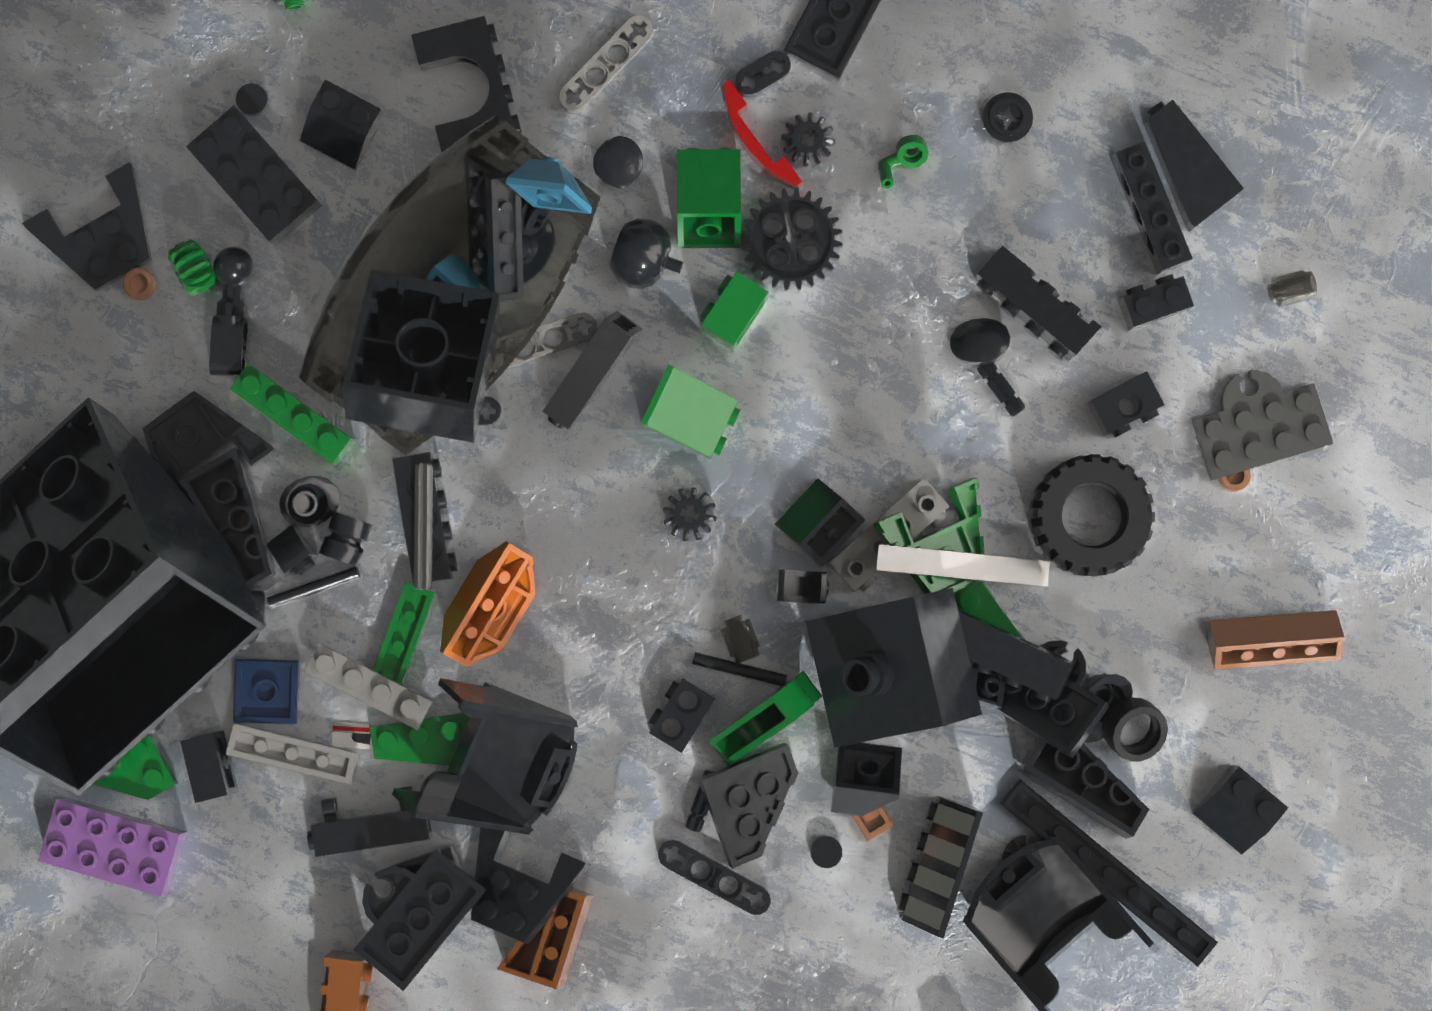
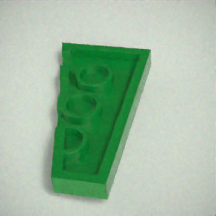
(431, 744)

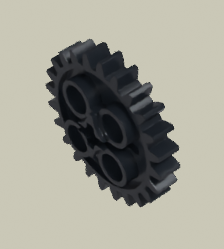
(820, 236)

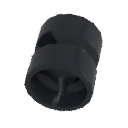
(345, 539)

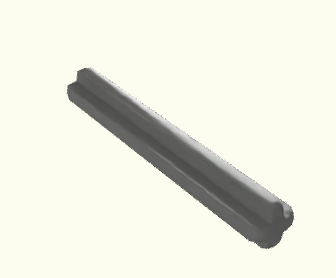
(423, 526)

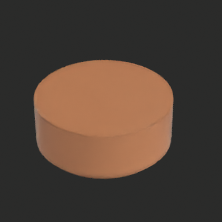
(139, 284)
(1236, 481)

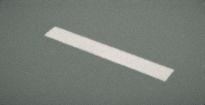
(962, 565)

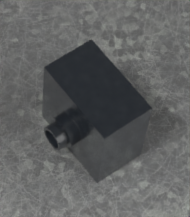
(421, 356)
(894, 668)

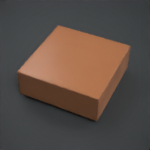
(873, 823)

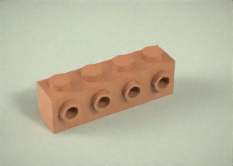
(1275, 639)

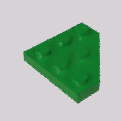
(140, 772)

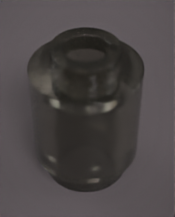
(1292, 288)
(740, 639)

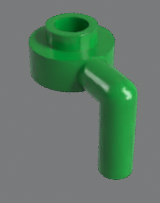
(906, 157)

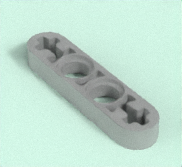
(609, 67)
(541, 349)

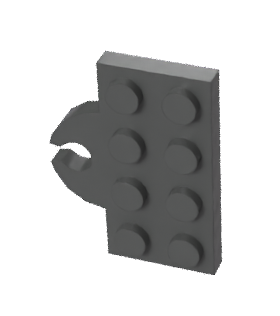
(1260, 426)

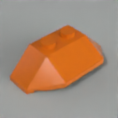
(488, 605)

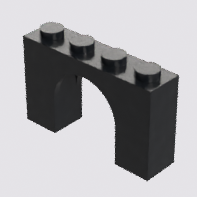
(471, 44)

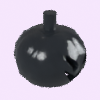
(642, 254)

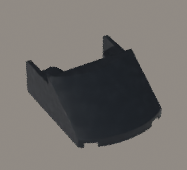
(505, 766)
(1037, 909)

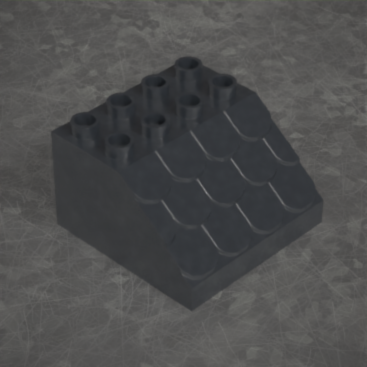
(106, 600)

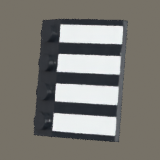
(940, 865)

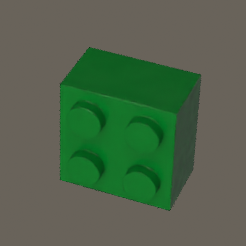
(734, 310)

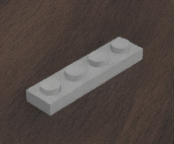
(368, 686)
(292, 753)

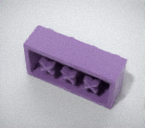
(112, 846)

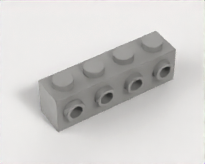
(859, 559)

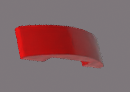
(781, 169)

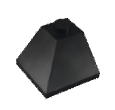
(865, 778)

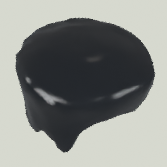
(618, 161)

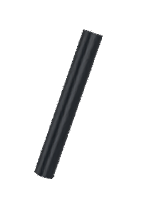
(313, 587)
(739, 669)

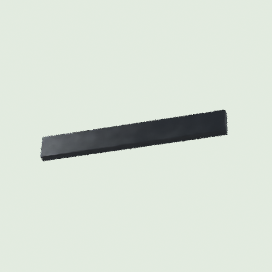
(1113, 874)

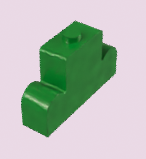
(766, 718)

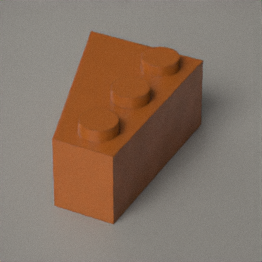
(552, 950)
(345, 982)

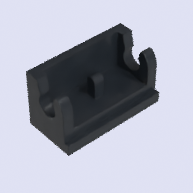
(209, 766)

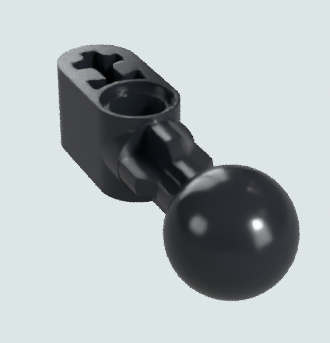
(230, 326)

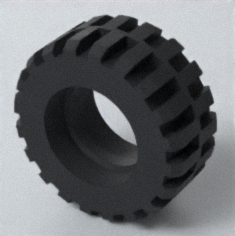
(1133, 504)

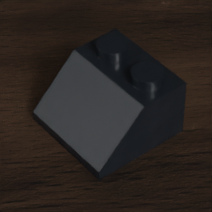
(341, 124)
(1240, 809)

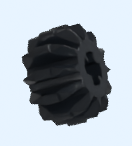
(796, 138)
(698, 508)

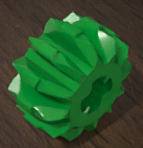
(191, 267)

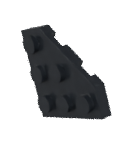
(748, 801)

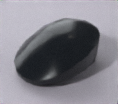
(980, 341)
(309, 501)

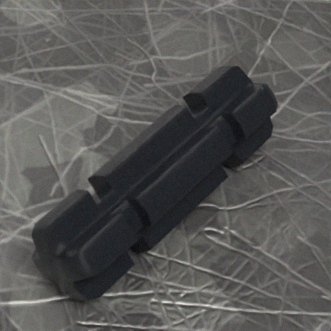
(1001, 389)
(699, 810)

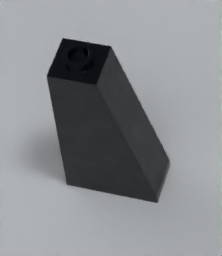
(1190, 165)
(591, 370)

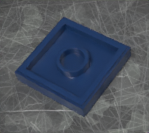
(266, 691)

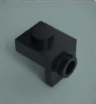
(802, 586)

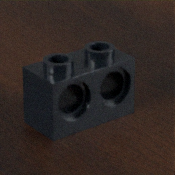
(688, 718)

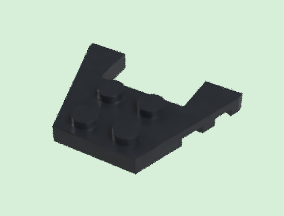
(106, 246)
(195, 432)
(513, 900)

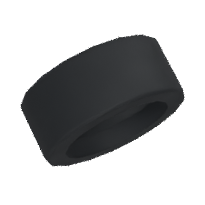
(1146, 746)

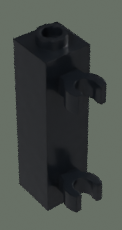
(365, 831)

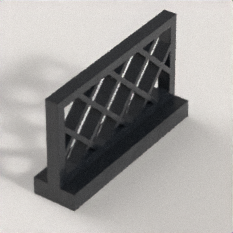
(497, 225)

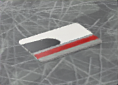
(351, 735)

